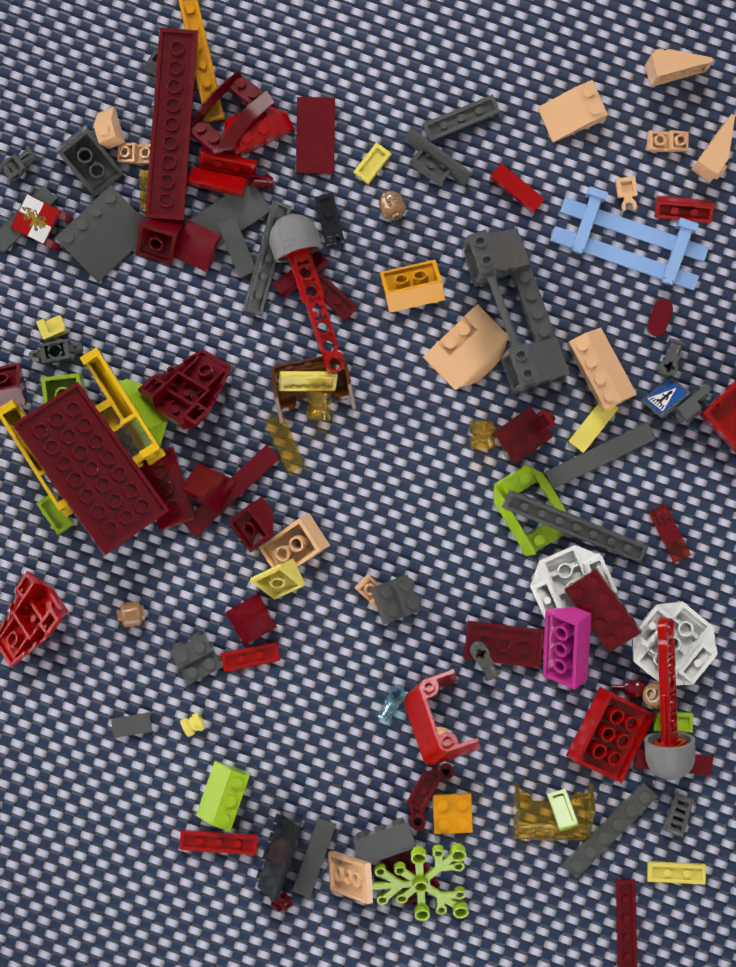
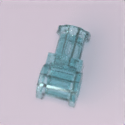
(391, 703)

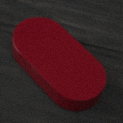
(659, 317)

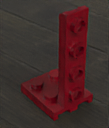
(525, 433)

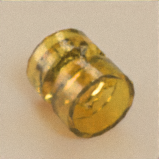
(319, 405)
(482, 435)

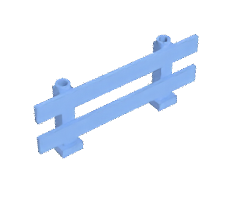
(678, 245)

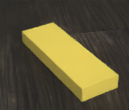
(591, 427)
(676, 872)

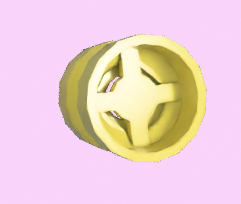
(193, 724)

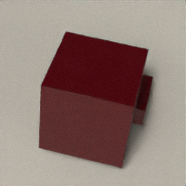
(207, 487)

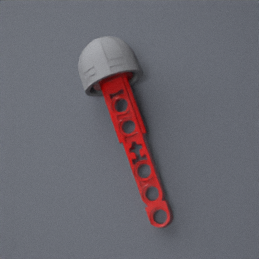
(293, 241)
(668, 752)

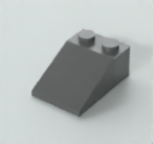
(89, 161)

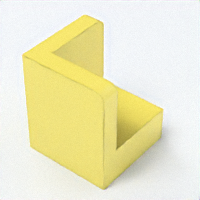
(52, 328)

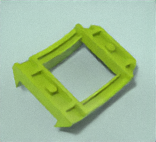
(518, 481)

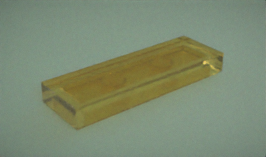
(285, 444)

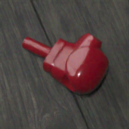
(633, 688)

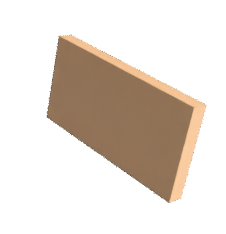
(350, 877)

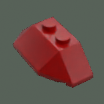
(266, 129)

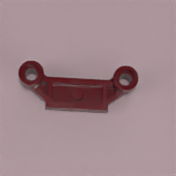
(423, 792)

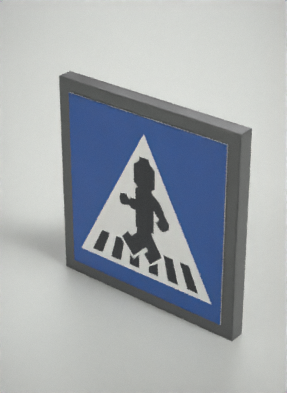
(666, 397)

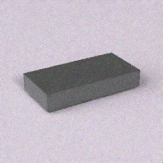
(131, 724)

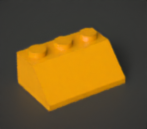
(412, 286)

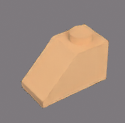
(108, 128)

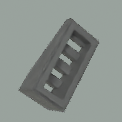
(683, 823)

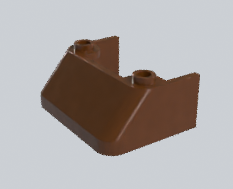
(286, 400)

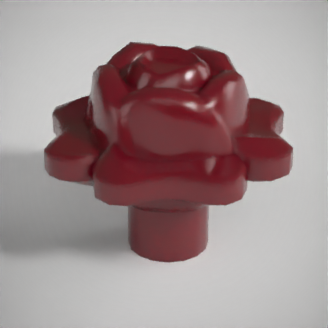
(284, 902)

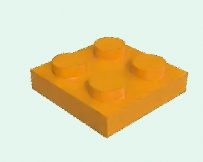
(452, 813)

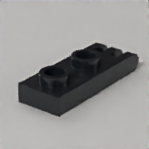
(329, 218)

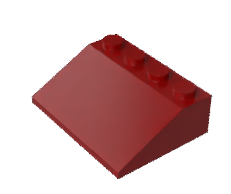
(610, 735)

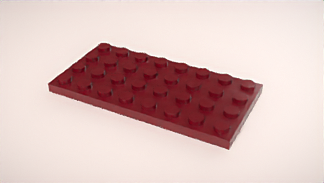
(90, 468)

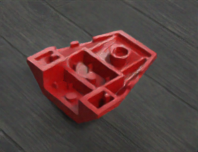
(31, 618)

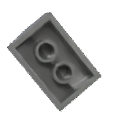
(384, 841)

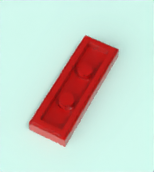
(227, 164)
(250, 656)

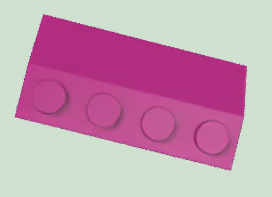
(566, 646)

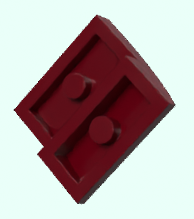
(197, 246)

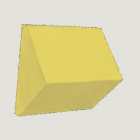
(279, 579)

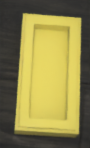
(372, 163)

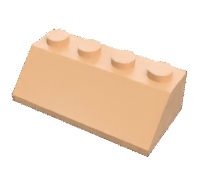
(601, 369)

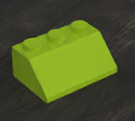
(223, 795)

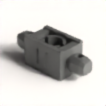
(67, 355)

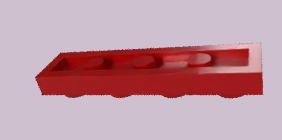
(218, 842)

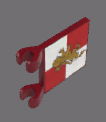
(38, 220)

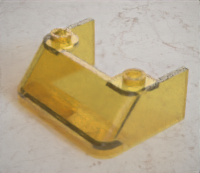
(537, 822)

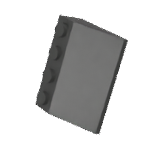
(102, 234)

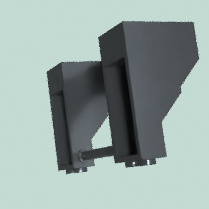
(500, 255)

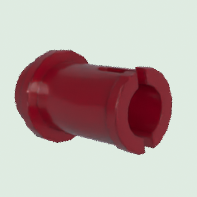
(260, 181)

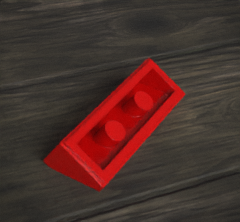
(217, 181)
(517, 188)
(687, 208)

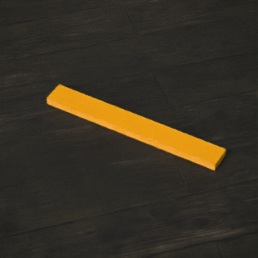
(204, 68)

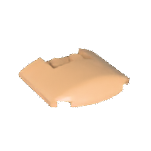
(468, 349)

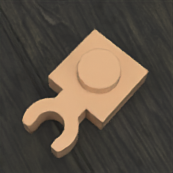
(626, 189)

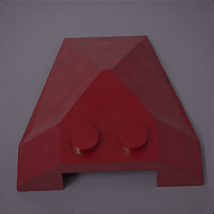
(187, 390)

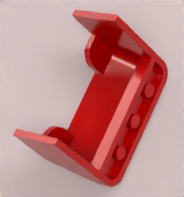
(434, 746)

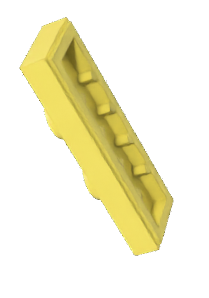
(307, 381)

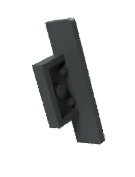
(434, 162)

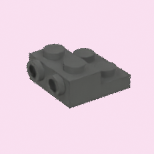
(689, 408)
(395, 599)
(195, 657)

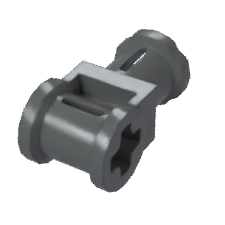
(18, 164)
(671, 358)
(484, 660)

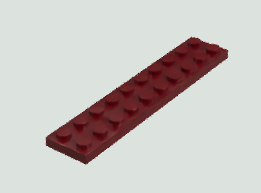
(171, 124)

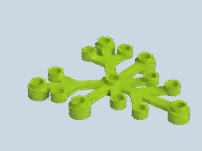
(421, 882)

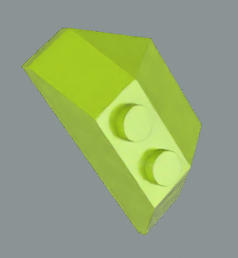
(154, 421)

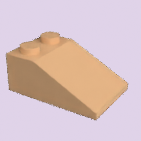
(674, 65)
(573, 111)
(713, 159)
(298, 541)

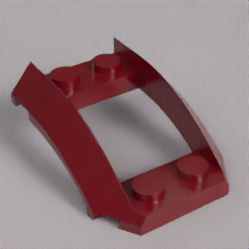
(248, 93)

